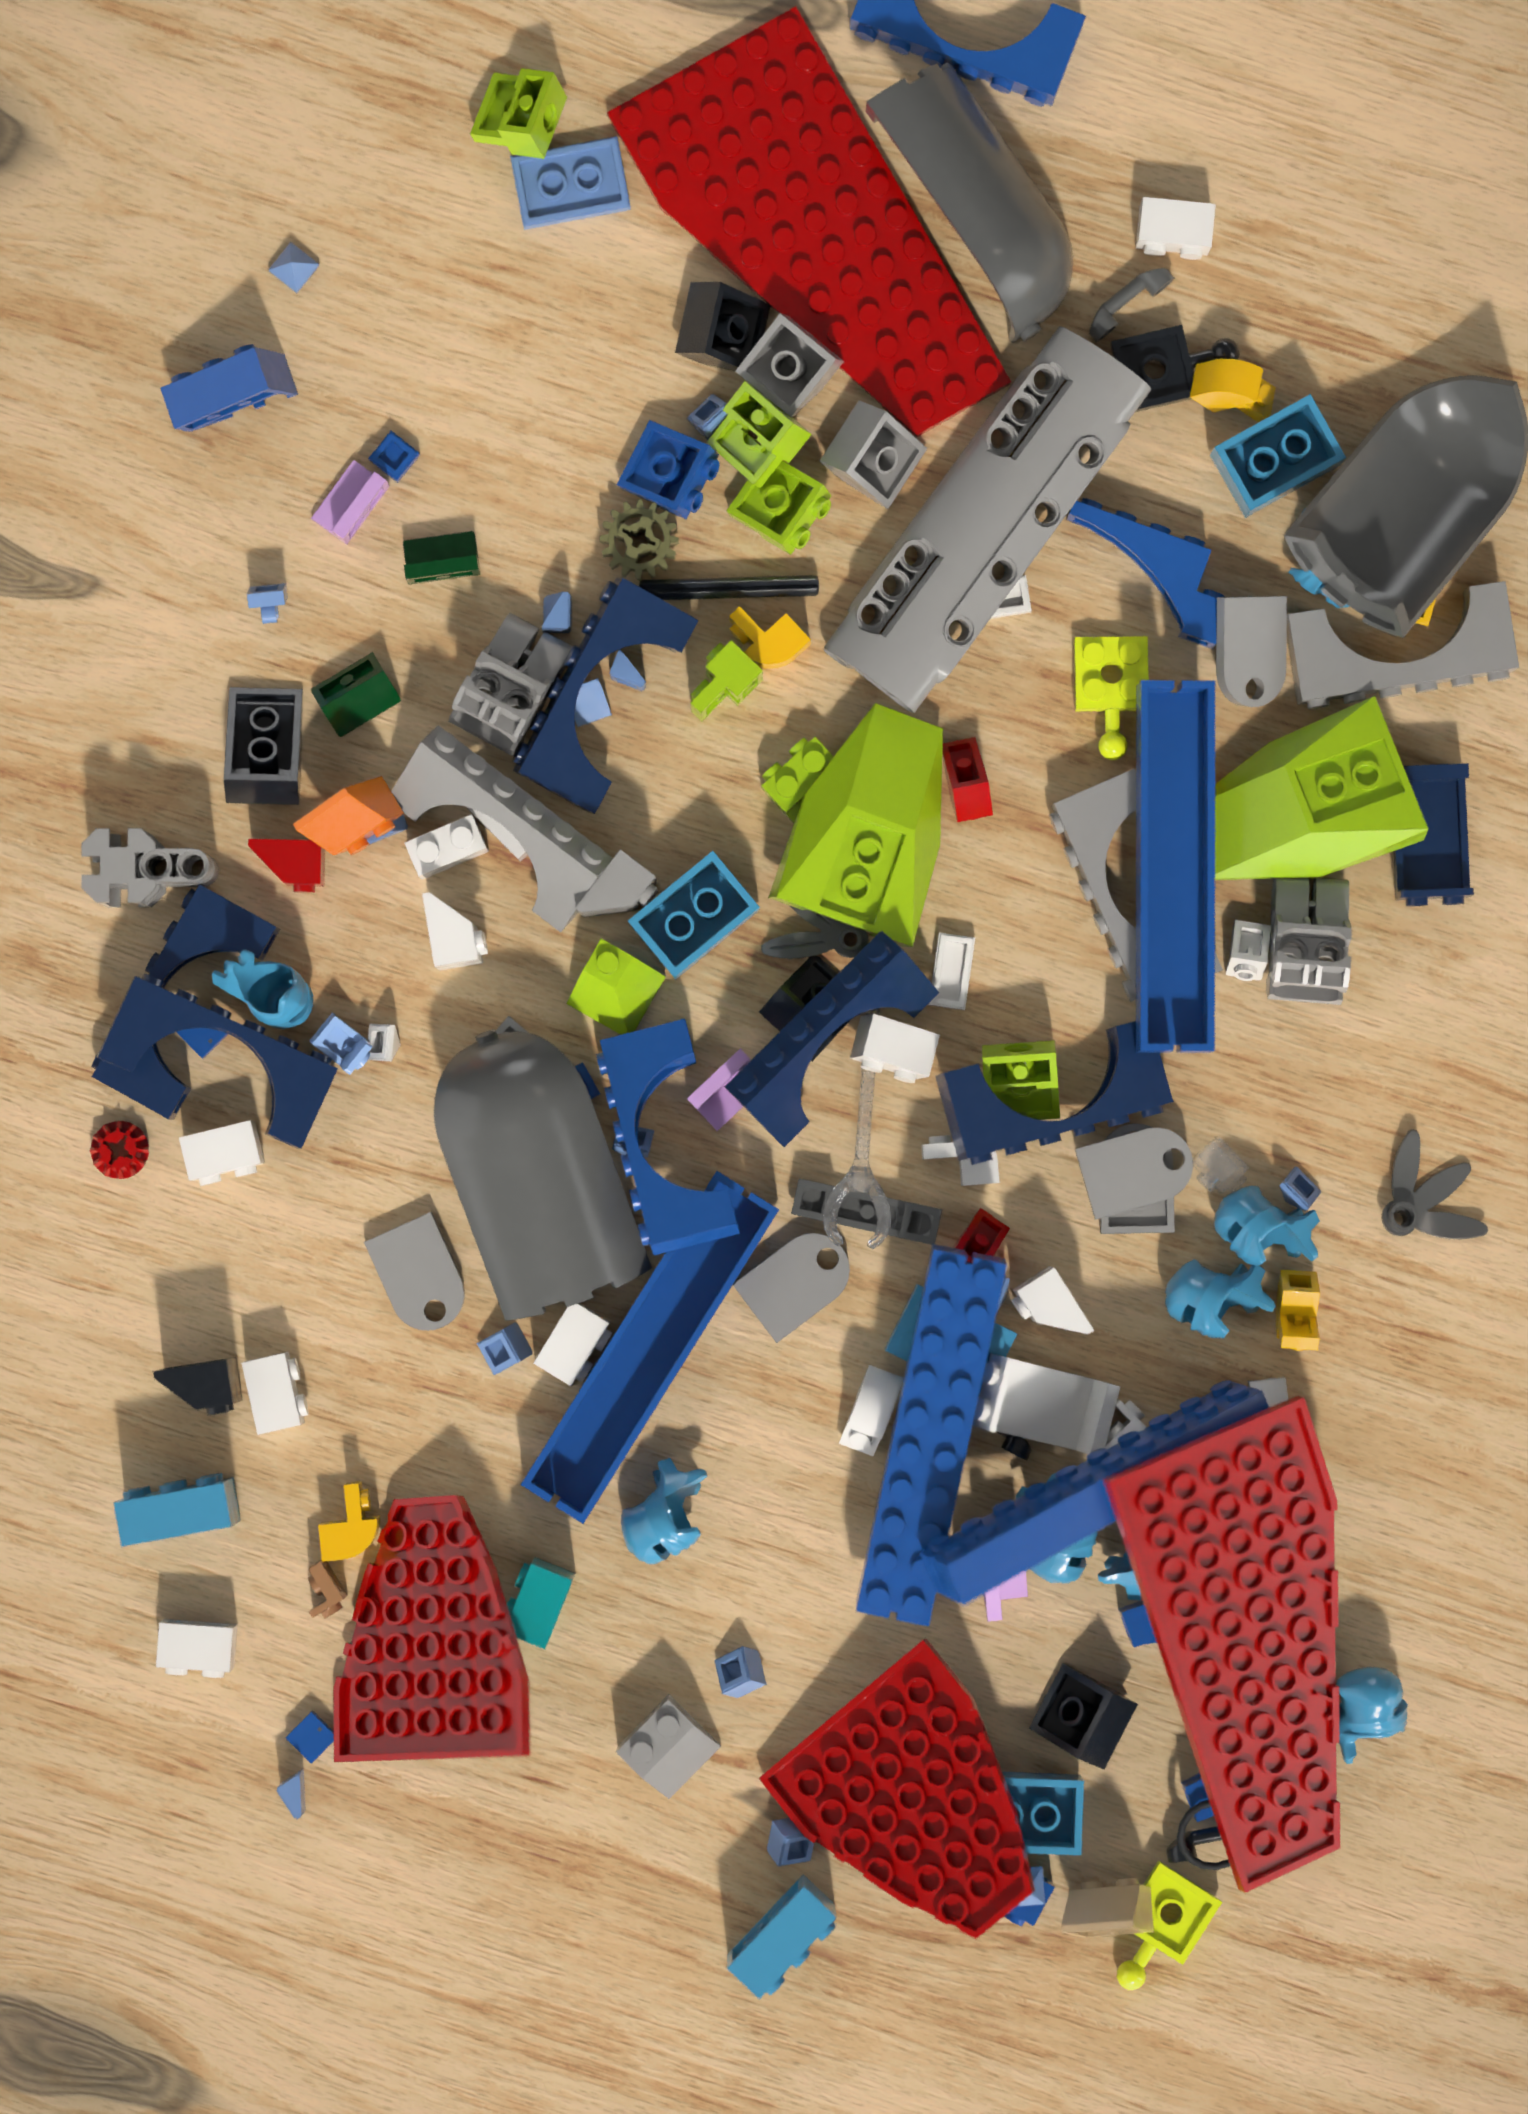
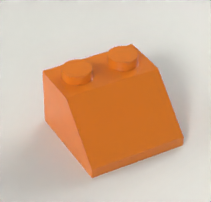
(351, 817)

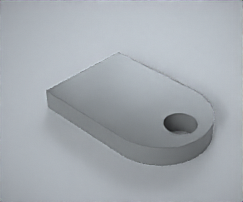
(1251, 646)
(1131, 1170)
(1146, 1219)
(418, 1269)
(792, 1285)

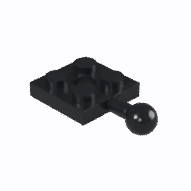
(1171, 350)

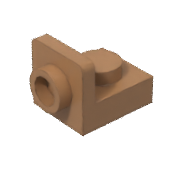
(326, 1582)

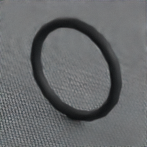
(1182, 1843)

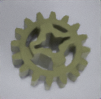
(645, 525)

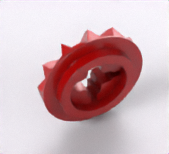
(135, 1143)

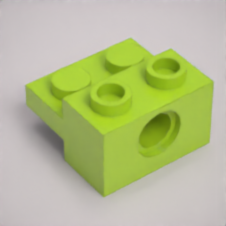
(520, 112)
(776, 431)
(730, 675)
(1024, 1077)

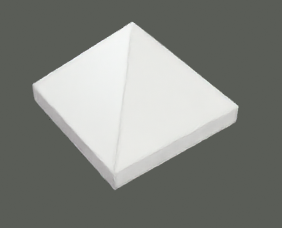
(383, 1041)

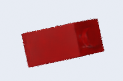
(966, 779)
(293, 861)
(982, 1235)

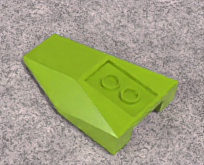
(1316, 801)
(869, 829)

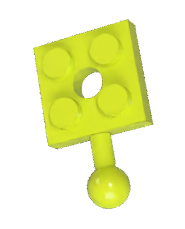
(1096, 694)
(1175, 1937)

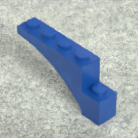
(1167, 560)

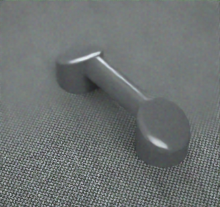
(1153, 281)

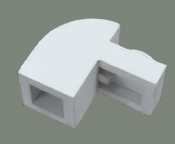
(976, 1174)
(871, 1410)

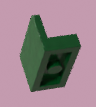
(441, 557)
(355, 695)

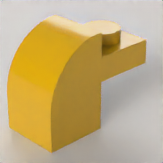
(1232, 384)
(773, 648)
(1297, 1310)
(352, 1536)

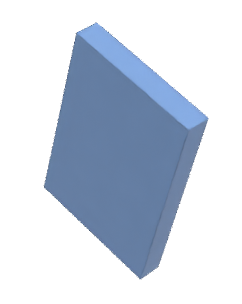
(571, 183)

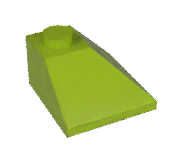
(615, 988)

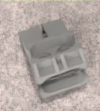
(497, 697)
(135, 868)
(1308, 957)

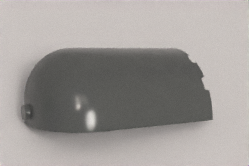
(980, 192)
(1415, 499)
(534, 1174)

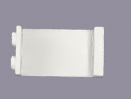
(1045, 1404)

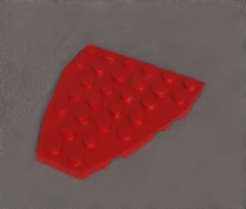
(431, 1647)
(912, 1795)

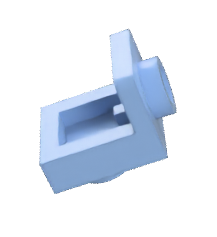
(342, 1044)

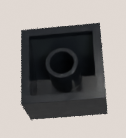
(720, 325)
(797, 993)
(204, 1384)
(1083, 1716)

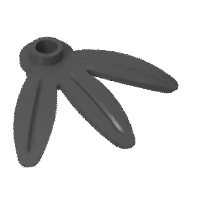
(815, 943)
(1415, 1205)

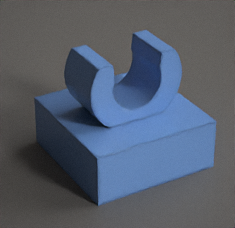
(268, 598)

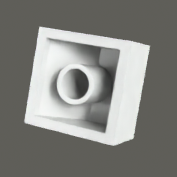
(452, 937)
(1050, 1302)

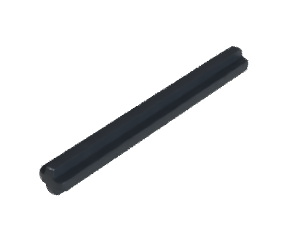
(732, 587)

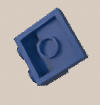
(669, 469)

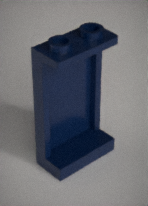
(1441, 862)

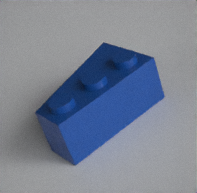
(227, 387)

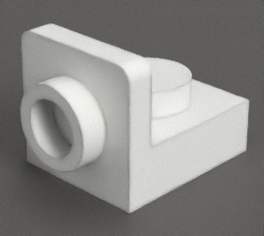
(1248, 950)
(1133, 1423)

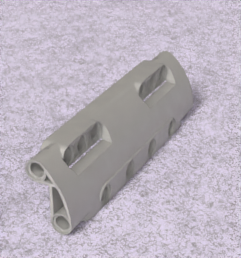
(988, 516)

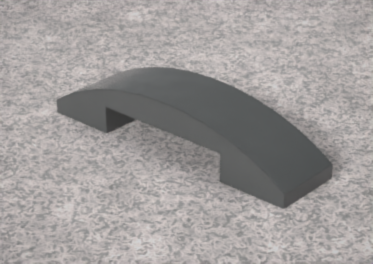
(857, 1211)

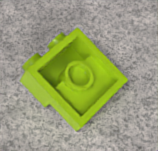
(782, 507)
(789, 782)

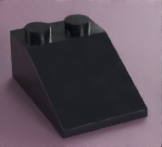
(263, 746)

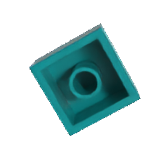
(539, 1600)

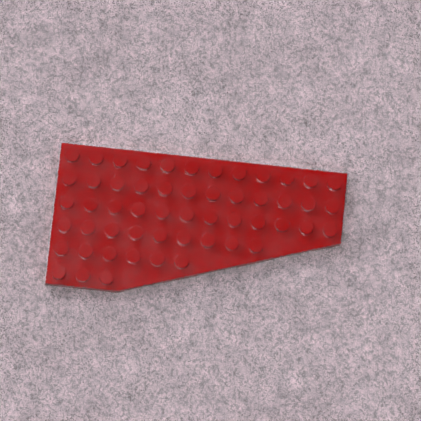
(799, 205)
(1245, 1613)

